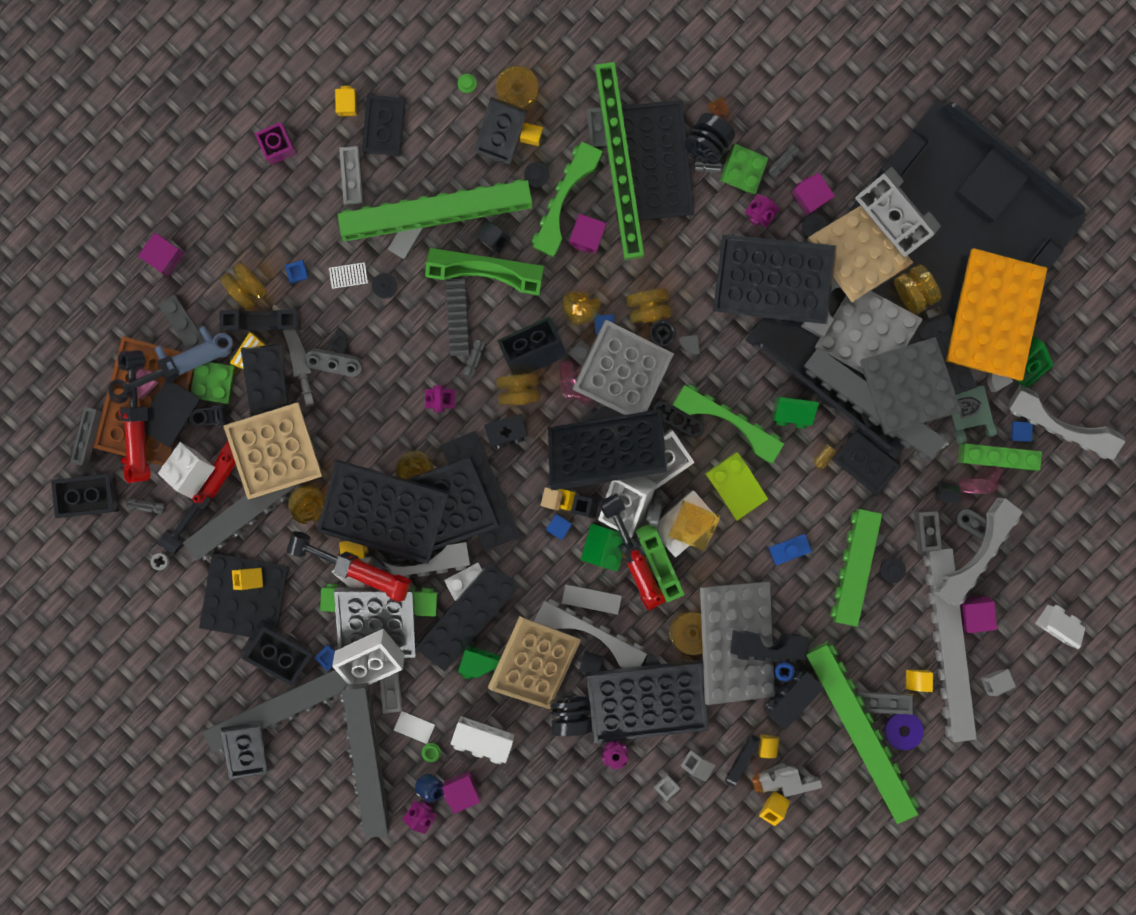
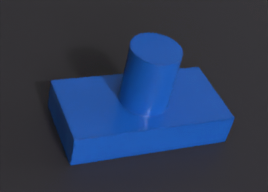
(789, 549)

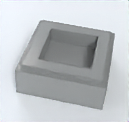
(666, 787)

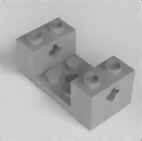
(882, 198)

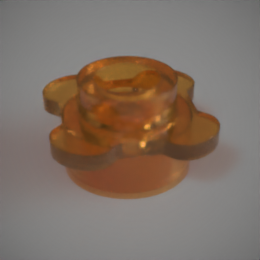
(720, 102)

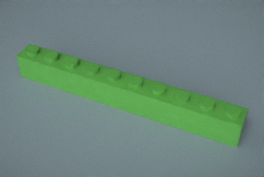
(619, 161)
(435, 210)
(862, 732)

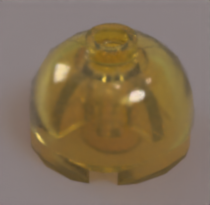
(580, 307)
(413, 463)
(306, 504)

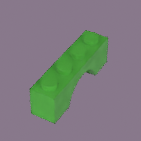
(999, 457)
(659, 562)

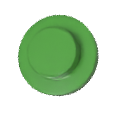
(467, 83)
(431, 752)

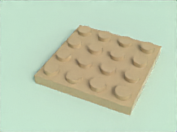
(863, 253)
(273, 450)
(534, 663)

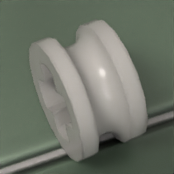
(154, 564)

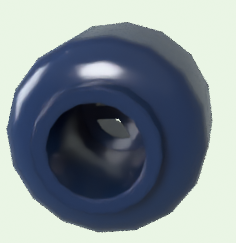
(429, 788)

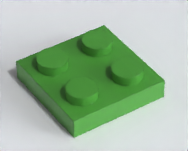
(743, 169)
(213, 382)

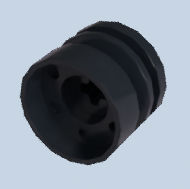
(709, 138)
(571, 719)

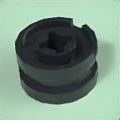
(655, 336)

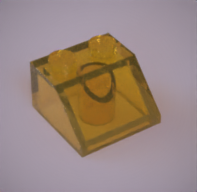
(694, 525)

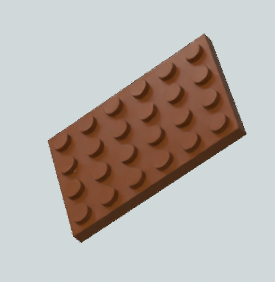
(111, 429)

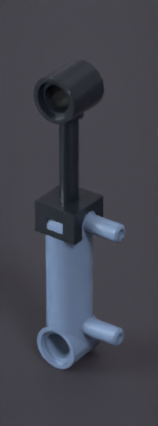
(174, 366)

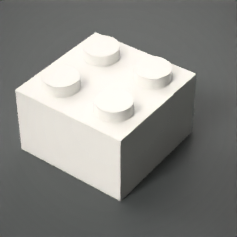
(186, 470)

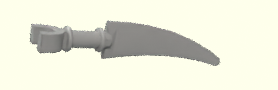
(298, 362)

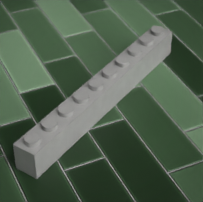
(950, 651)

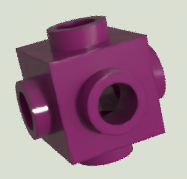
(761, 211)
(439, 398)
(615, 748)
(420, 816)

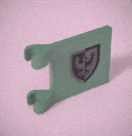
(974, 412)

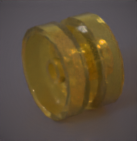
(521, 78)
(243, 286)
(917, 289)
(649, 307)
(518, 390)
(680, 629)

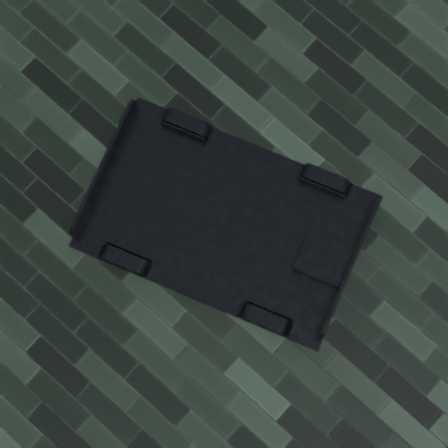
(982, 200)

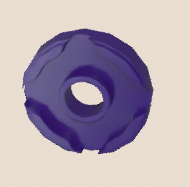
(908, 741)

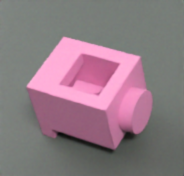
(144, 390)

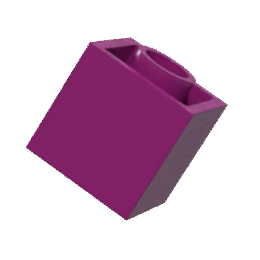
(275, 143)
(812, 193)
(587, 234)
(161, 254)
(978, 614)
(461, 792)

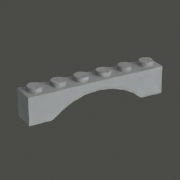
(1102, 440)
(1000, 520)
(452, 556)
(557, 618)

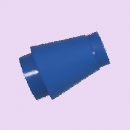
(782, 676)

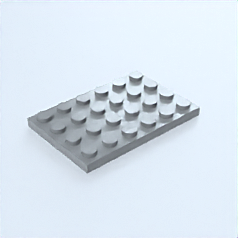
(729, 609)

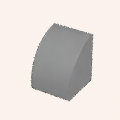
(997, 382)
(998, 682)
(698, 765)

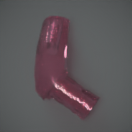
(567, 382)
(982, 486)

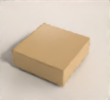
(551, 499)

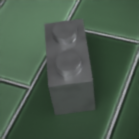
(927, 530)

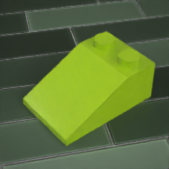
(736, 485)

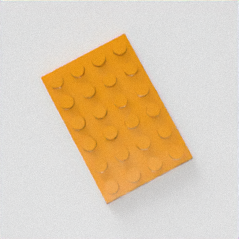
(996, 314)

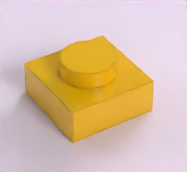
(567, 499)

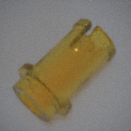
(825, 455)

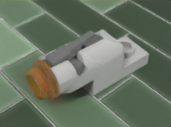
(785, 778)

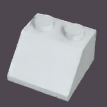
(1061, 626)

